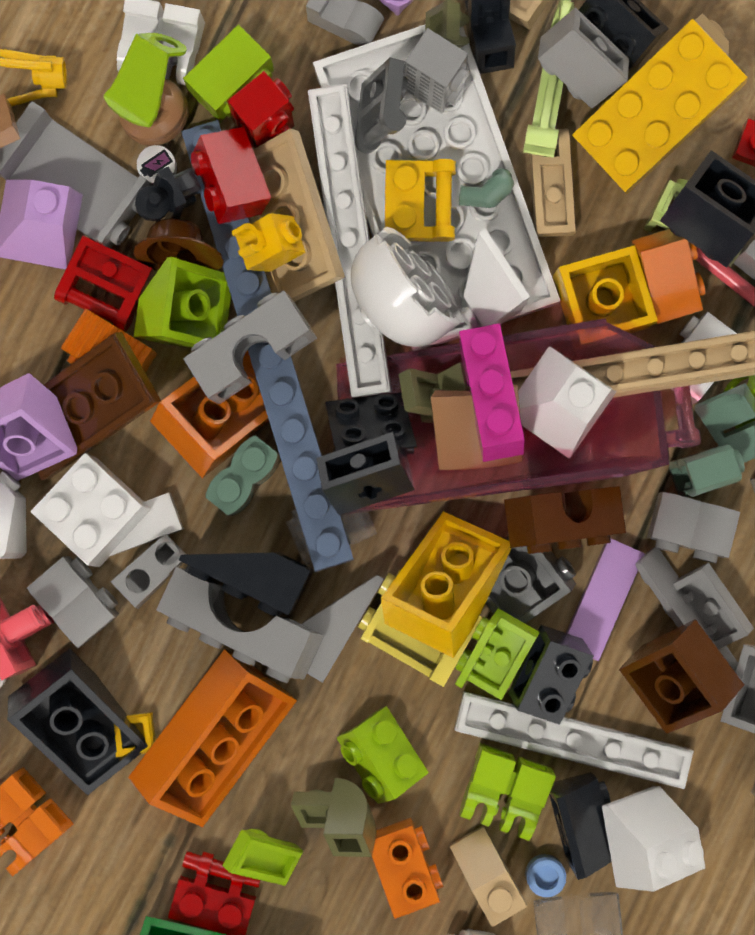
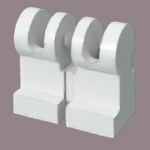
(174, 21)

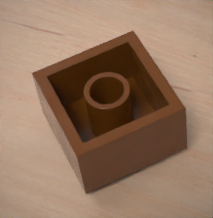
(682, 677)

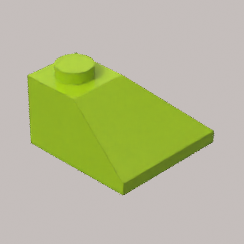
(183, 304)

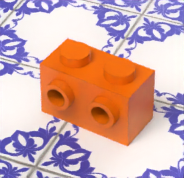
(670, 274)
(404, 869)

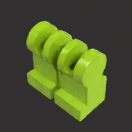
(525, 784)

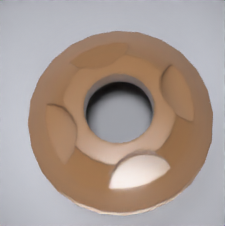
(169, 121)

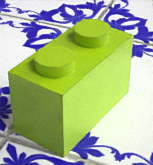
(227, 71)

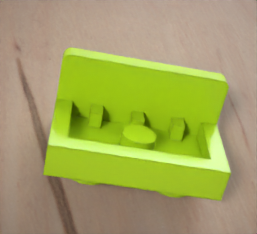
(498, 653)
(382, 756)

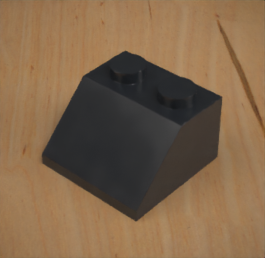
(581, 822)

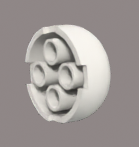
(401, 291)

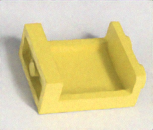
(405, 648)

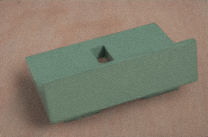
(728, 411)

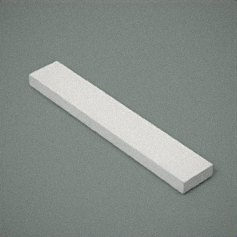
(575, 741)

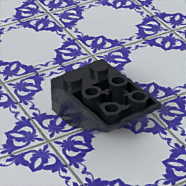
(264, 576)

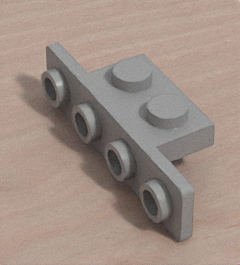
(698, 597)

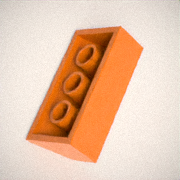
(211, 740)

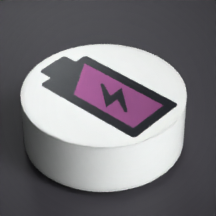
(154, 159)

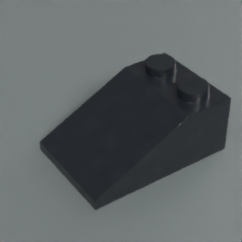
(73, 720)

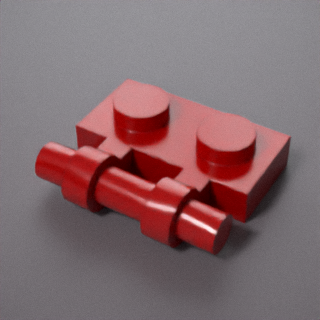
(212, 905)

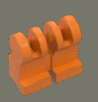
(35, 825)

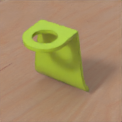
(141, 79)

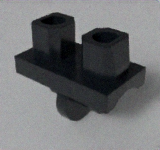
(167, 195)

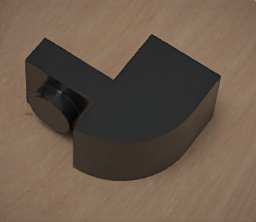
(490, 34)

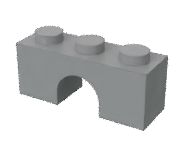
(219, 361)

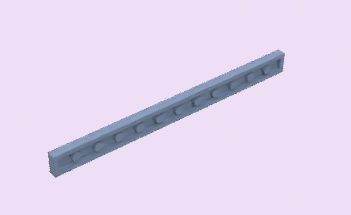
(281, 396)

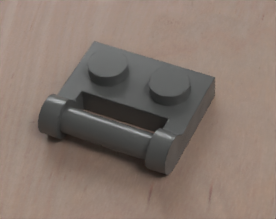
(381, 100)

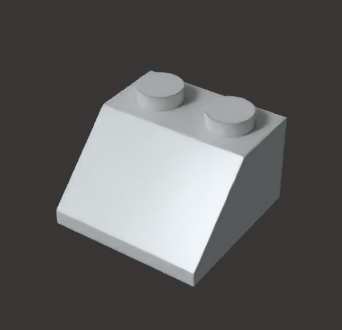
(651, 841)

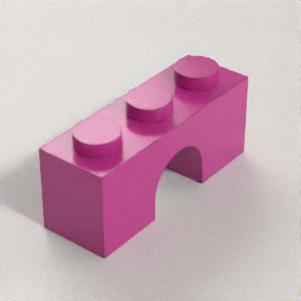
(491, 392)

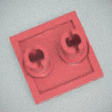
(13, 631)

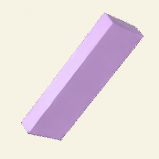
(604, 595)

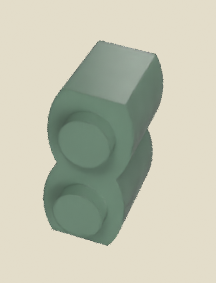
(707, 470)
(236, 485)

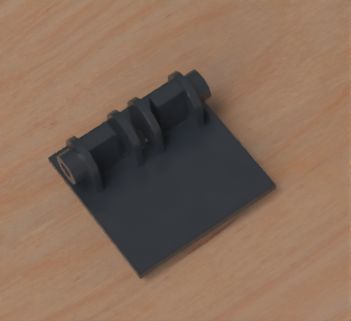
(369, 417)

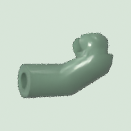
(491, 193)

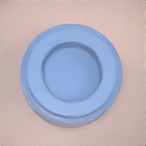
(545, 875)

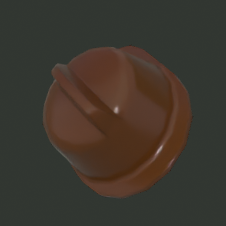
(178, 240)

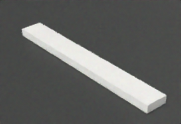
(349, 229)

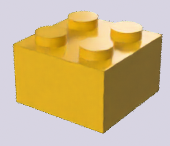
(606, 288)

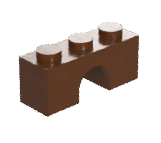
(541, 519)

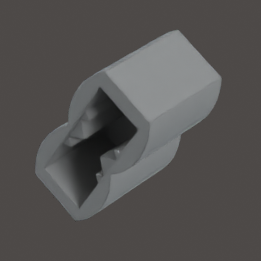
(694, 526)
(74, 600)

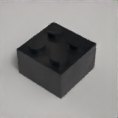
(715, 209)

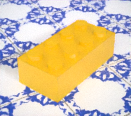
(660, 106)

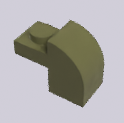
(420, 385)
(342, 814)

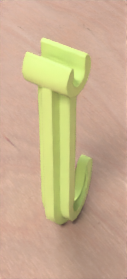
(542, 135)

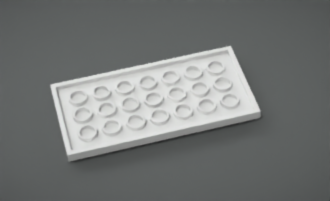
(463, 134)

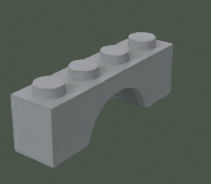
(280, 645)

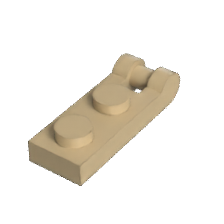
(553, 190)

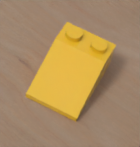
(445, 584)

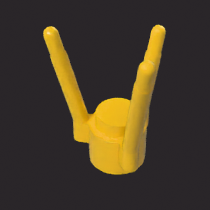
(46, 71)

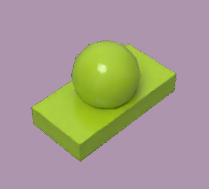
(262, 857)

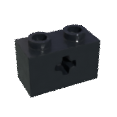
(365, 473)

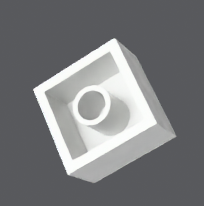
(91, 510)

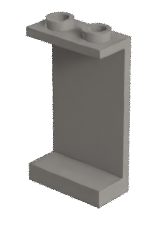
(60, 157)

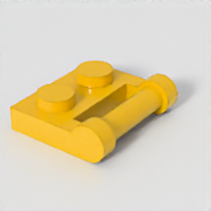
(406, 198)

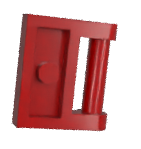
(108, 271)

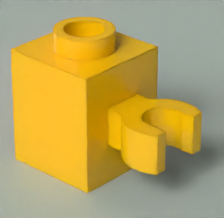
(269, 242)

